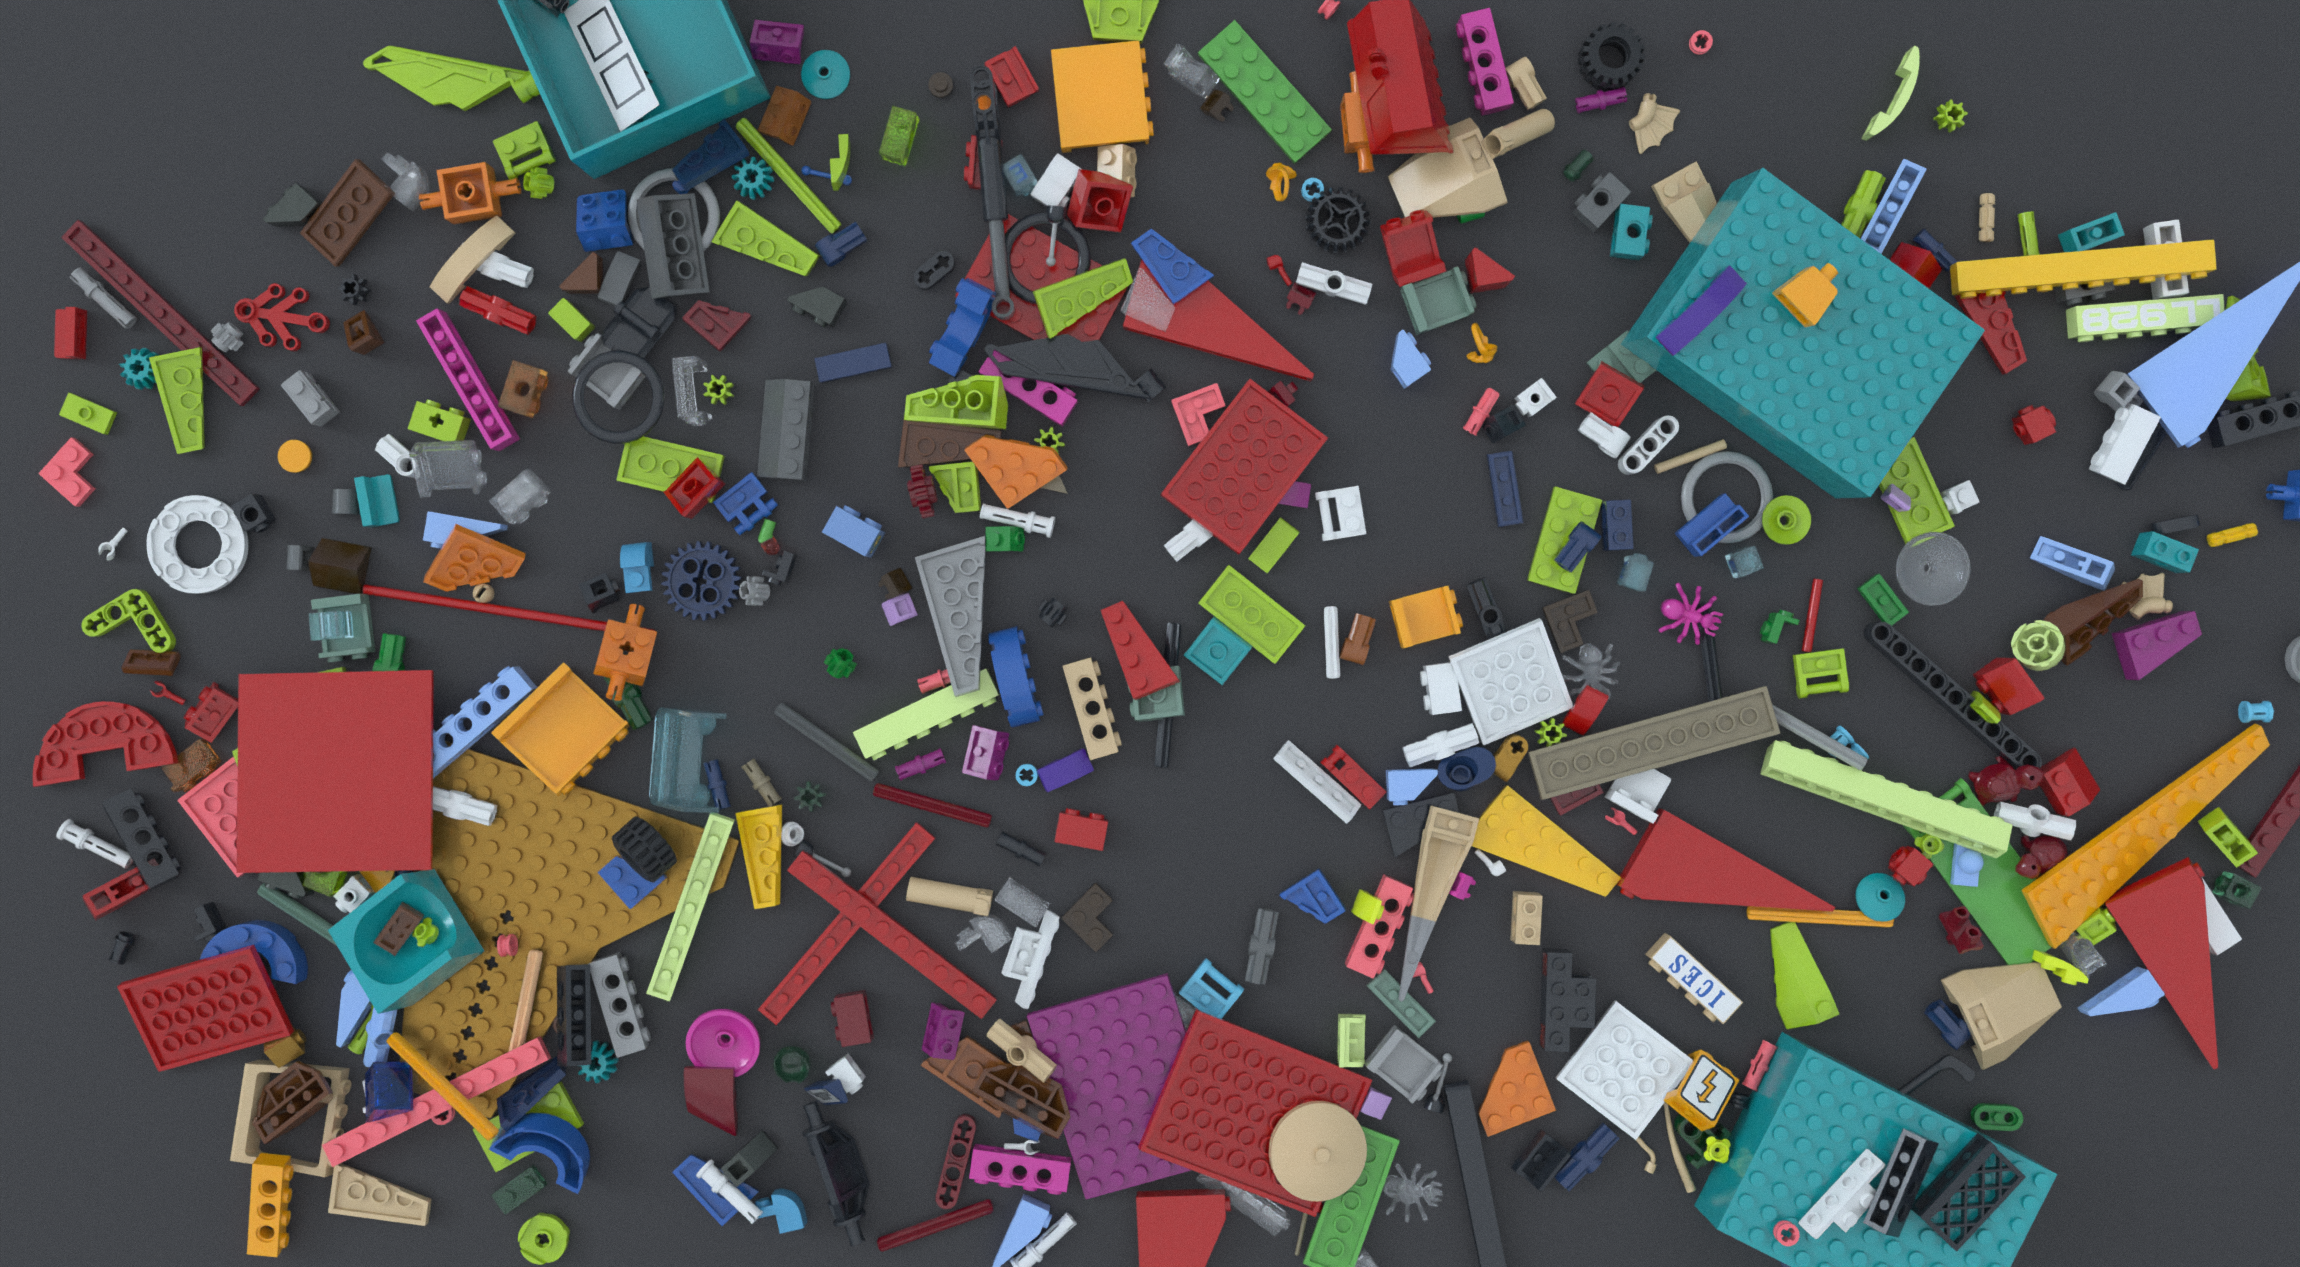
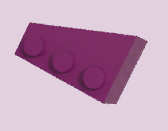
(2154, 642)

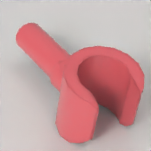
(1619, 819)
(1420, 971)

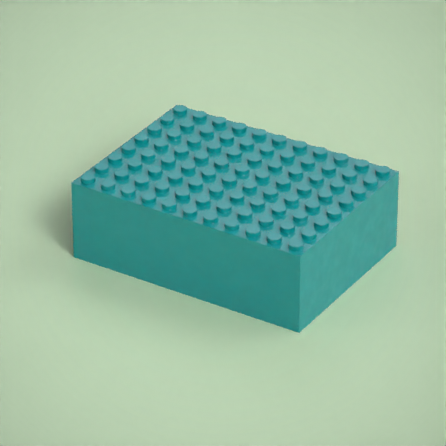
(692, 57)
(1820, 396)
(1810, 1128)

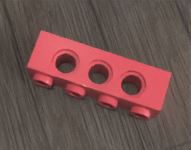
(1371, 964)

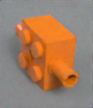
(1354, 127)
(458, 182)
(629, 638)

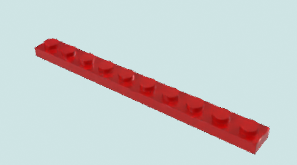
(842, 927)
(892, 934)

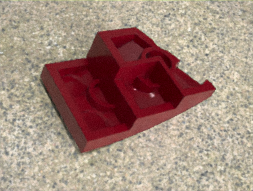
(712, 1096)

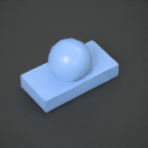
(1965, 866)

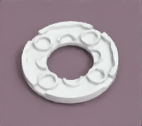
(162, 543)

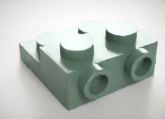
(1622, 360)
(1160, 704)

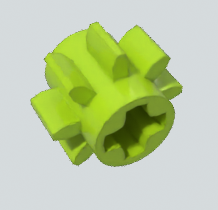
(1948, 121)
(538, 183)
(712, 386)
(1045, 436)
(1547, 727)

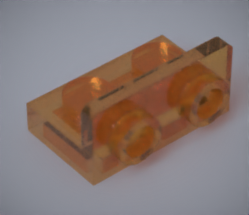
(193, 763)

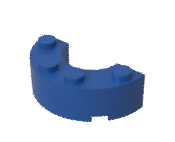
(964, 326)
(1012, 676)
(274, 941)
(550, 1137)

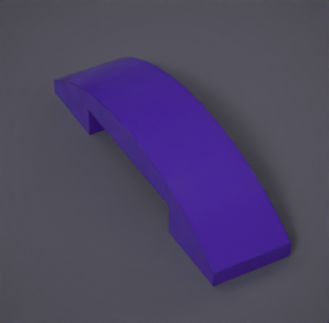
(1701, 311)

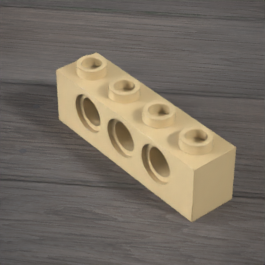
(1095, 746)

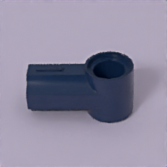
(835, 247)
(1580, 542)
(1952, 1029)

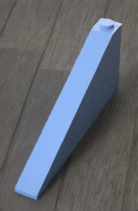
(2199, 370)

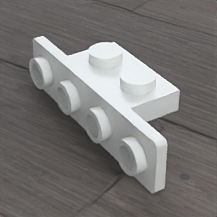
(1028, 956)
(1846, 1197)

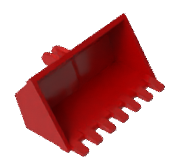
(1398, 80)

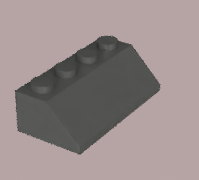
(673, 245)
(786, 429)

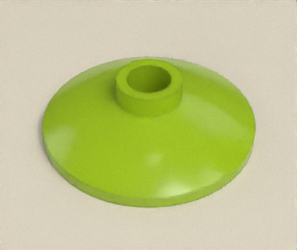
(1797, 518)

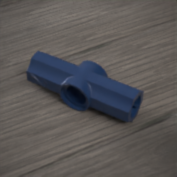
(1586, 1156)

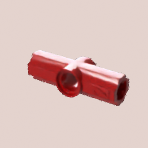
(497, 310)

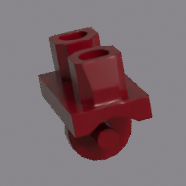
(1960, 930)

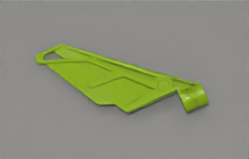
(450, 79)

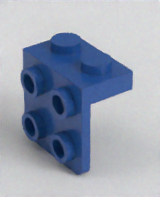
(603, 220)

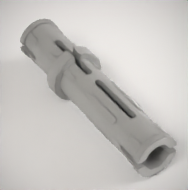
(96, 291)

